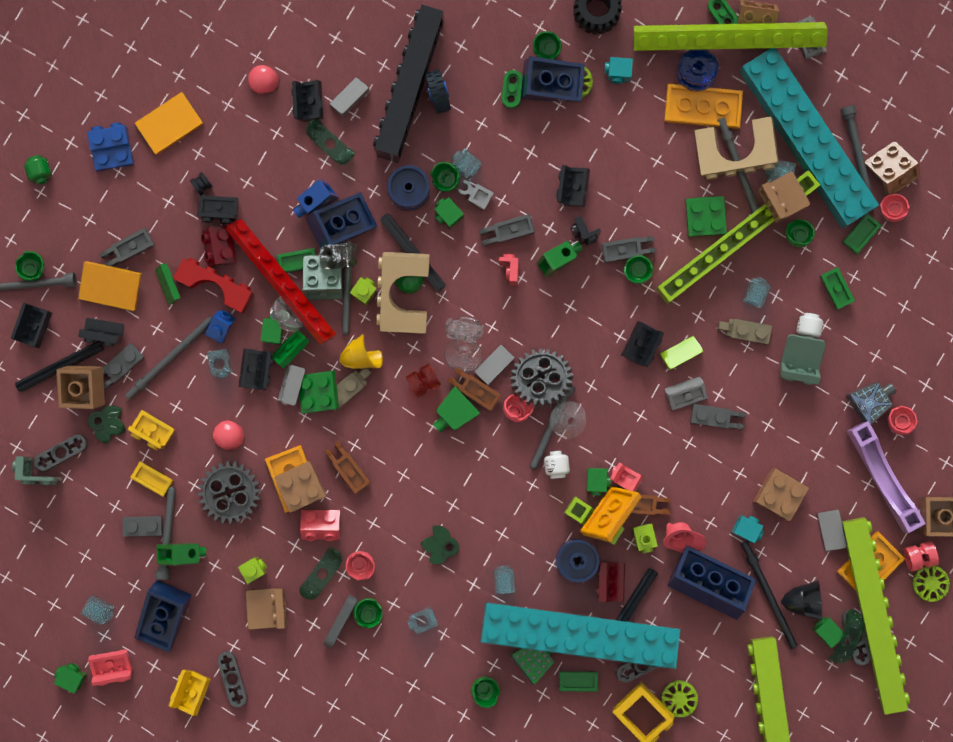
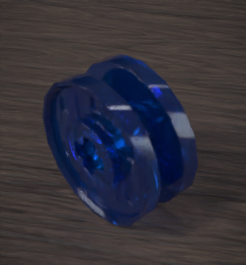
(703, 77)

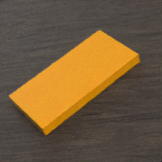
(703, 107)

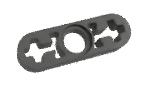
(50, 464)
(340, 621)
(863, 641)
(223, 666)
(632, 676)

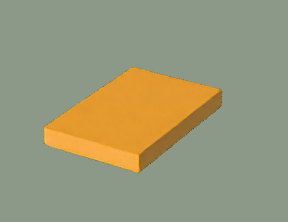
(169, 123)
(110, 286)
(284, 462)
(610, 514)
(887, 555)

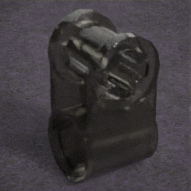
(338, 256)

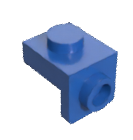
(220, 326)

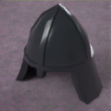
(804, 600)

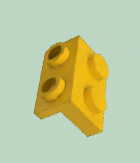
(151, 430)
(189, 692)

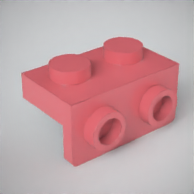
(320, 525)
(110, 667)

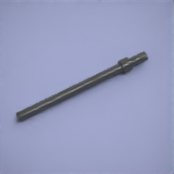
(728, 137)
(142, 383)

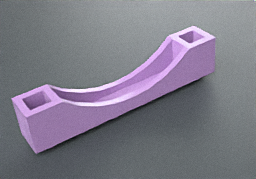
(894, 495)

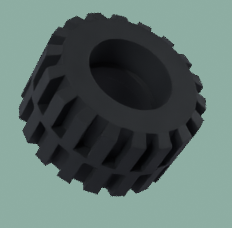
(594, 23)

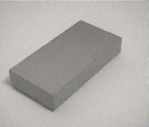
(494, 365)

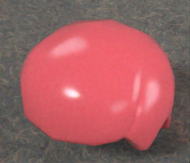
(263, 79)
(894, 207)
(517, 410)
(902, 420)
(228, 435)
(360, 565)

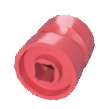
(914, 558)

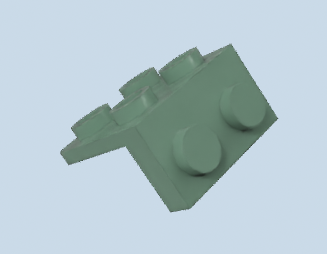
(802, 359)
(23, 471)

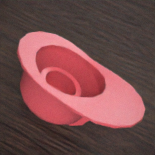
(680, 535)

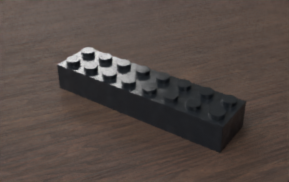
(409, 83)

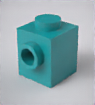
(619, 70)
(748, 528)

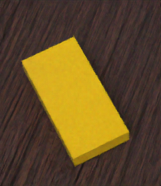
(151, 479)

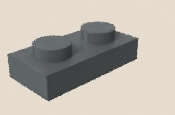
(143, 526)

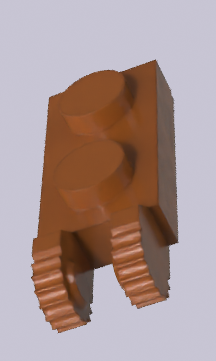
(476, 389)
(349, 469)
(647, 505)

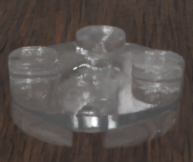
(287, 322)
(464, 328)

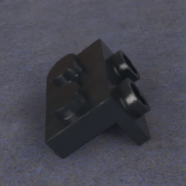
(307, 100)
(573, 186)
(218, 208)
(581, 232)
(31, 325)
(102, 330)
(642, 344)
(255, 369)

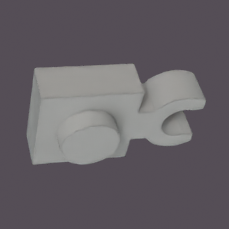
(478, 196)

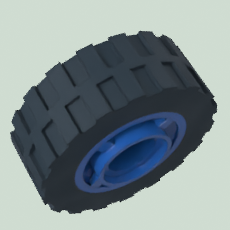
(438, 91)

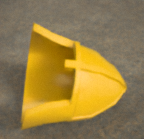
(356, 357)

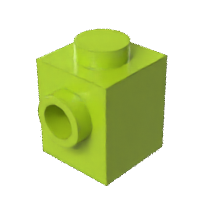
(364, 290)
(644, 538)
(253, 569)

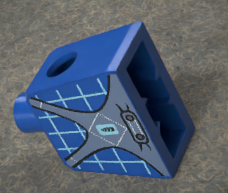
(320, 193)

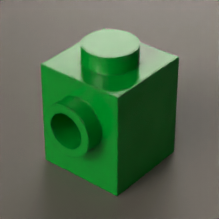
(448, 212)
(597, 480)
(69, 677)

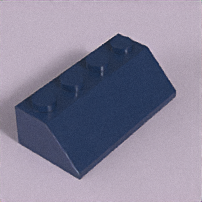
(712, 582)

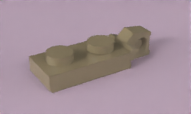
(746, 330)
(351, 386)

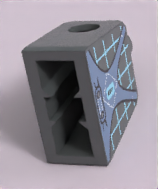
(871, 401)

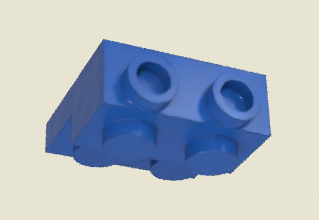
(110, 147)

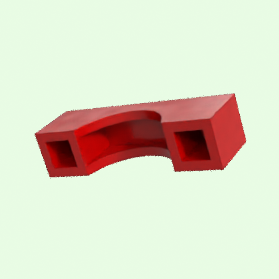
(235, 296)

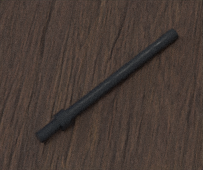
(753, 560)

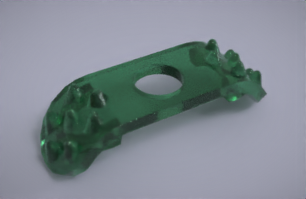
(319, 134)
(313, 585)
(853, 628)

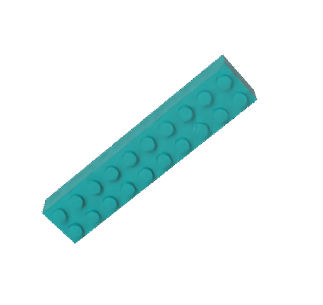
(808, 137)
(580, 635)

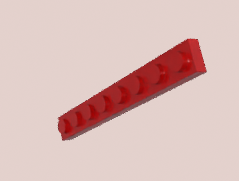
(280, 281)

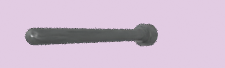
(849, 114)
(68, 280)
(347, 298)
(547, 435)
(162, 571)

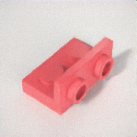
(512, 268)

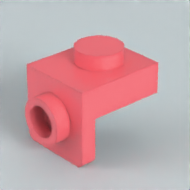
(625, 477)

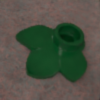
(109, 423)
(437, 545)

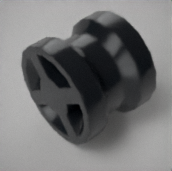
(201, 183)

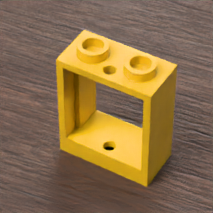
(630, 699)

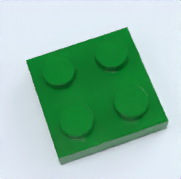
(705, 216)
(318, 392)

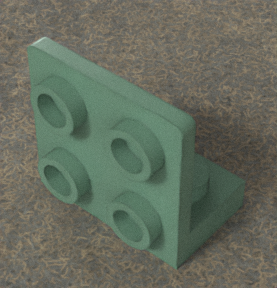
(321, 282)

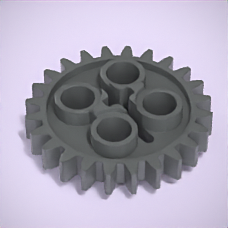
(532, 365)
(234, 508)

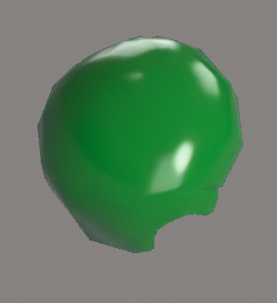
(547, 45)
(445, 176)
(799, 233)
(29, 266)
(638, 269)
(409, 284)
(368, 613)
(485, 692)

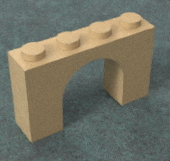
(762, 156)
(391, 316)

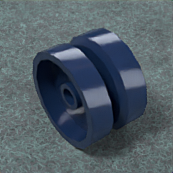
(405, 177)
(589, 560)

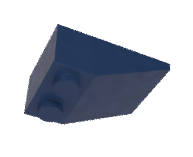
(552, 80)
(341, 221)
(162, 615)

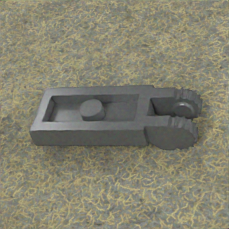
(509, 230)
(128, 247)
(626, 248)
(122, 364)
(715, 417)

